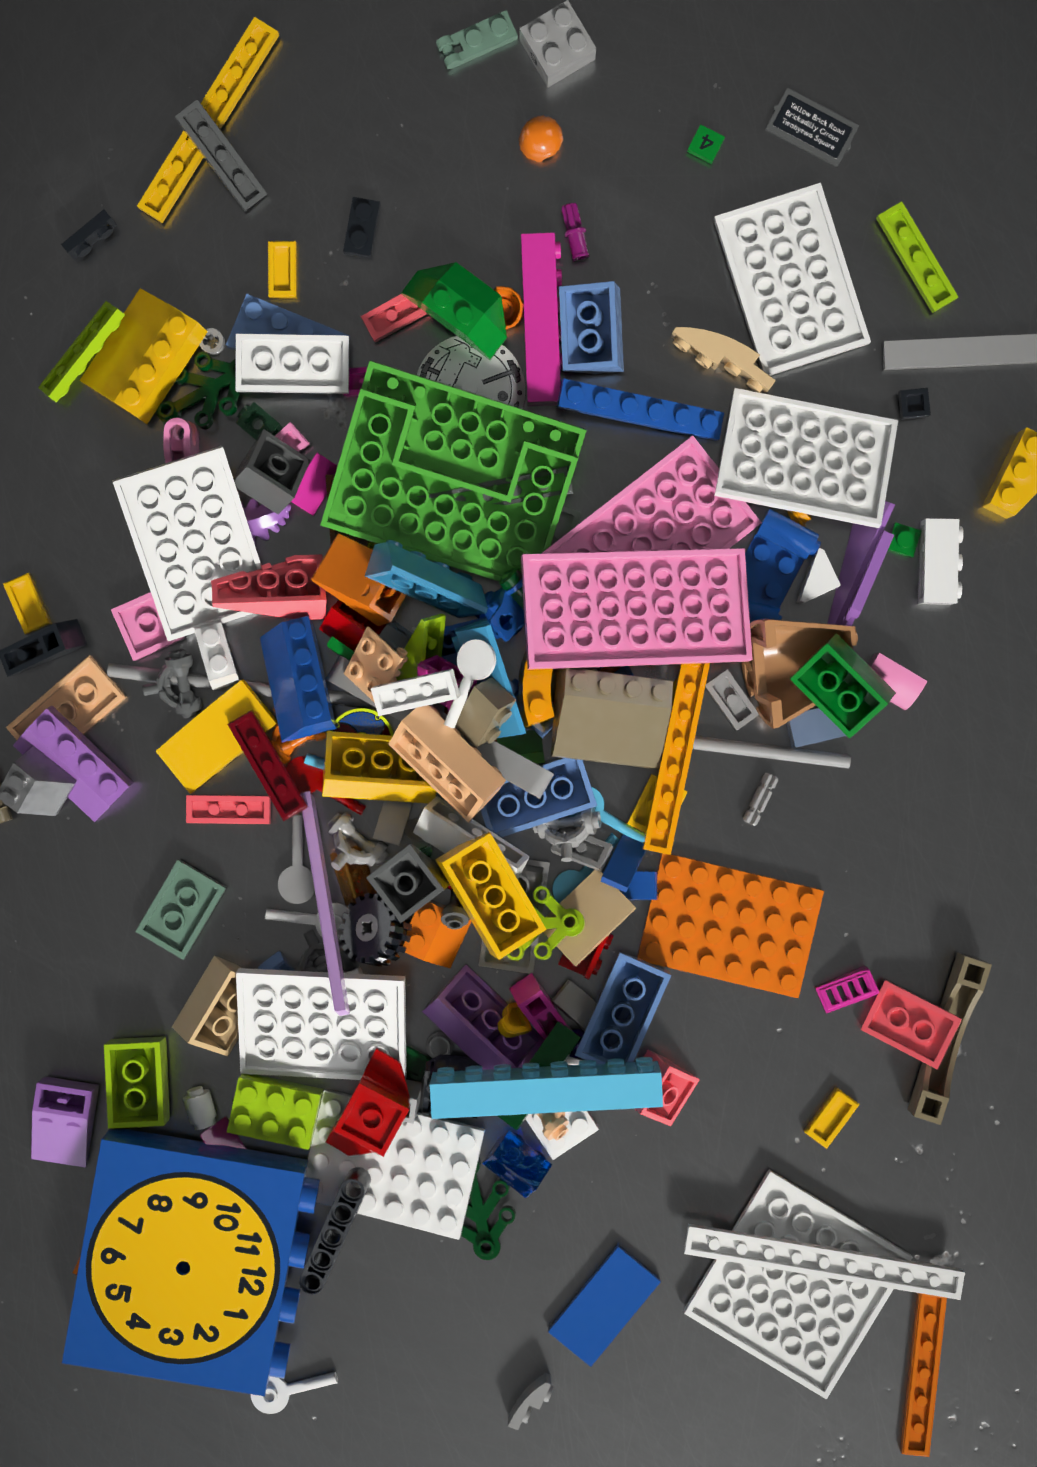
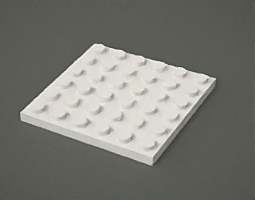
(791, 1318)

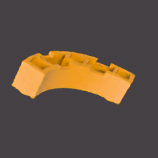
(534, 694)

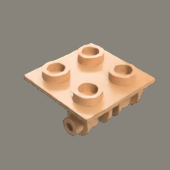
(374, 663)

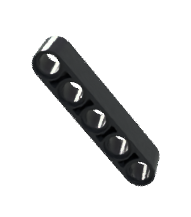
(328, 1240)

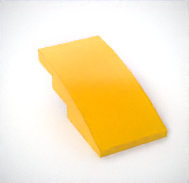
(207, 742)

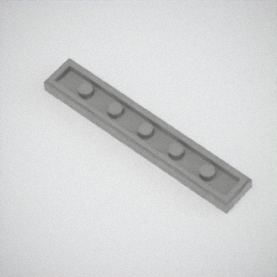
(959, 352)

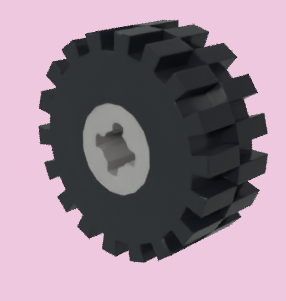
(387, 932)

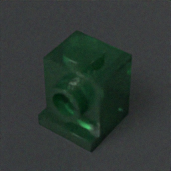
(252, 413)

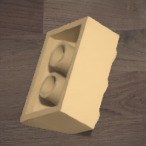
(212, 1010)

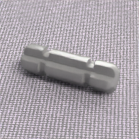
(760, 799)

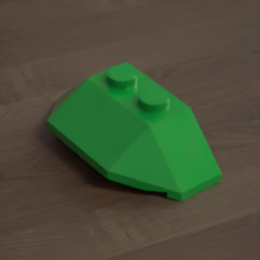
(461, 305)

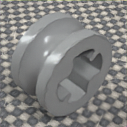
(220, 346)

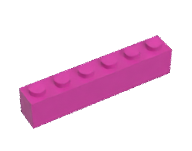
(541, 317)

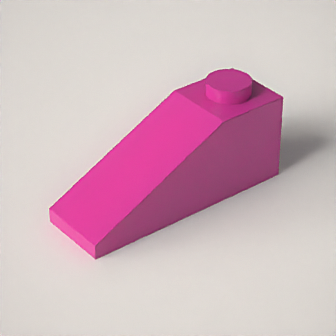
(536, 1005)

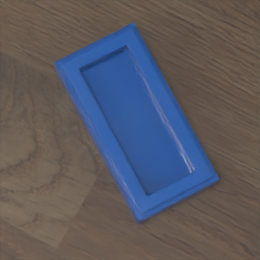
(623, 863)

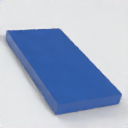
(604, 1305)

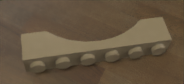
(960, 998)

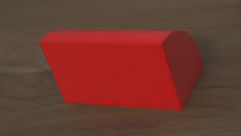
(347, 625)

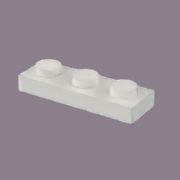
(415, 692)

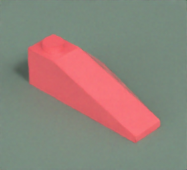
(274, 590)

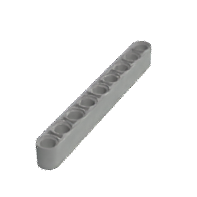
(512, 766)

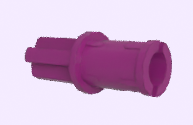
(575, 232)

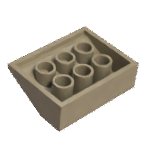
(610, 717)

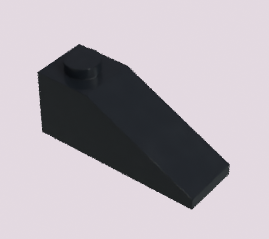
(42, 647)

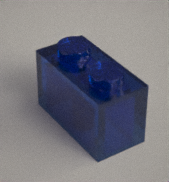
(517, 1163)

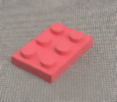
(911, 1024)

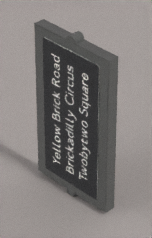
(812, 127)

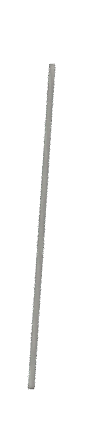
(350, 700)

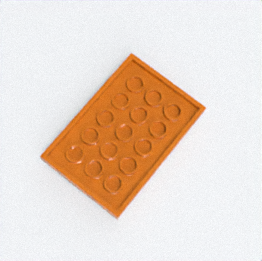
(730, 925)

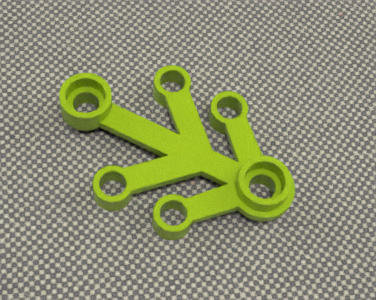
(553, 923)

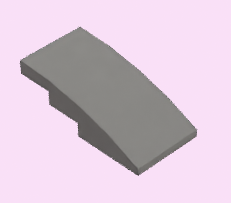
(533, 875)

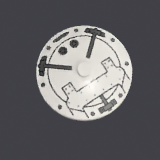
(465, 368)

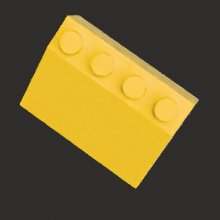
(144, 355)

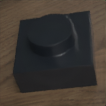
(914, 403)

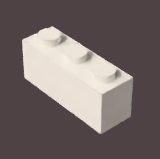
(940, 561)

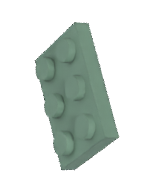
(181, 909)

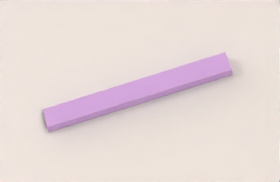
(325, 907)

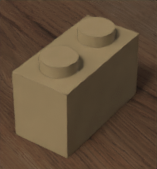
(485, 712)

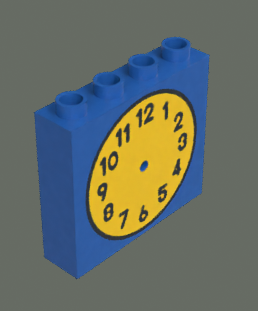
(189, 1261)

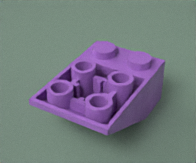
(63, 1121)

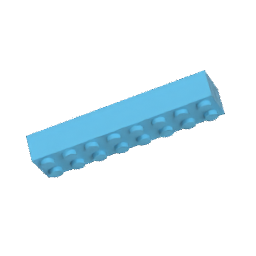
(546, 1088)

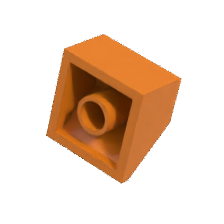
(431, 938)

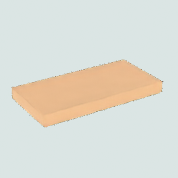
(80, 696)

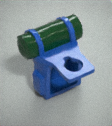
(506, 606)

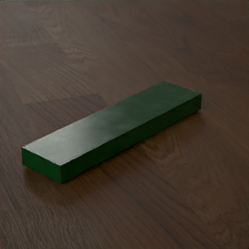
(555, 1048)

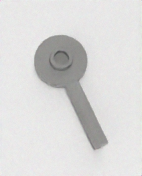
(296, 881)

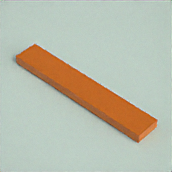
(923, 1375)

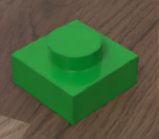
(904, 540)

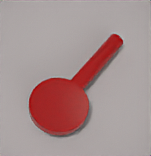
(311, 779)

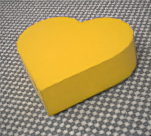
(513, 1022)

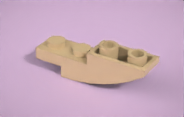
(714, 347)

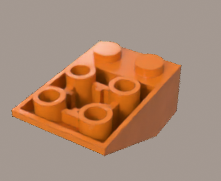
(344, 577)

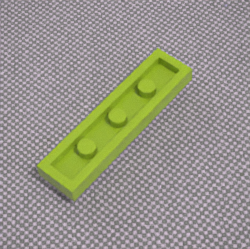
(917, 257)
(81, 351)

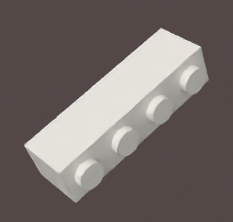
(447, 829)

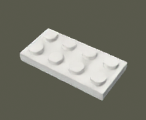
(292, 363)

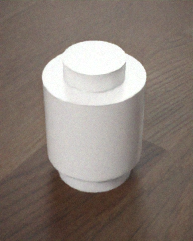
(199, 1108)

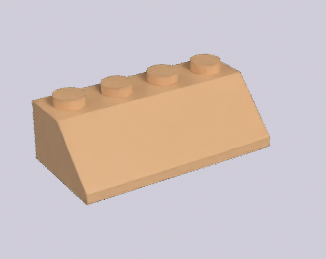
(446, 761)

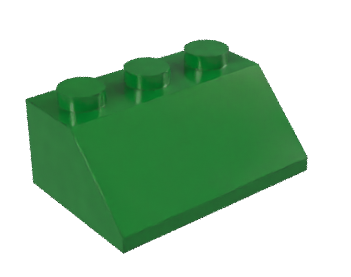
(843, 686)

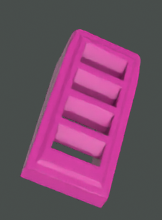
(850, 999)

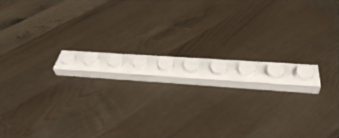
(824, 1261)

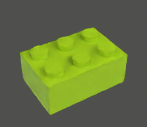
(137, 1082)
(275, 1110)

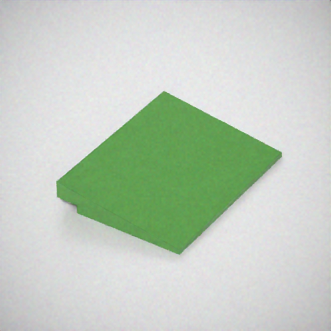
(434, 438)

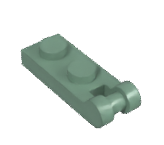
(477, 39)

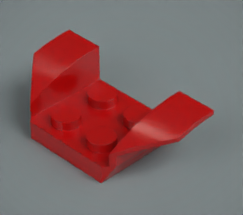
(373, 1109)

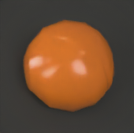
(540, 138)
(512, 305)

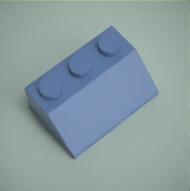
(591, 328)

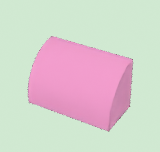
(901, 680)

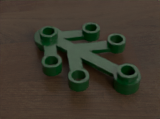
(209, 389)
(480, 1213)

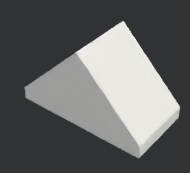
(818, 579)

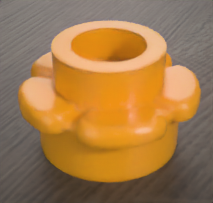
(799, 517)

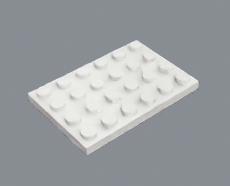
(792, 279)
(806, 458)
(186, 534)
(293, 1030)
(419, 1180)

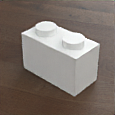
(216, 656)

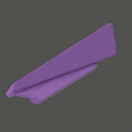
(859, 569)

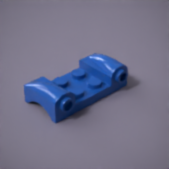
(775, 561)

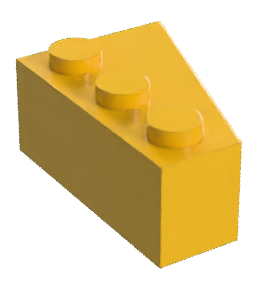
(1016, 478)

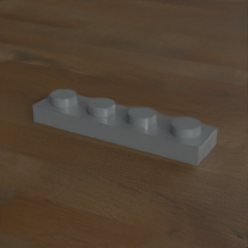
(220, 155)

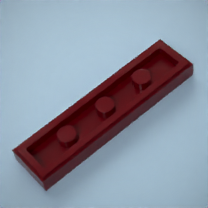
(268, 765)

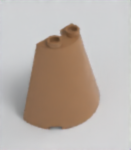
(777, 654)

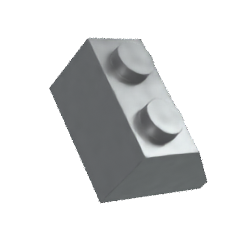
(36, 785)

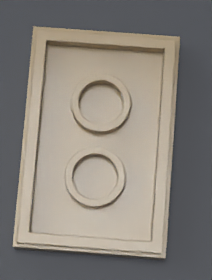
(603, 912)

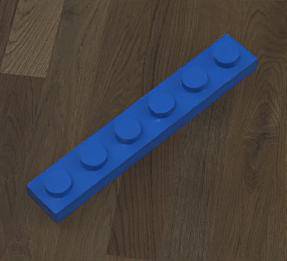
(640, 409)

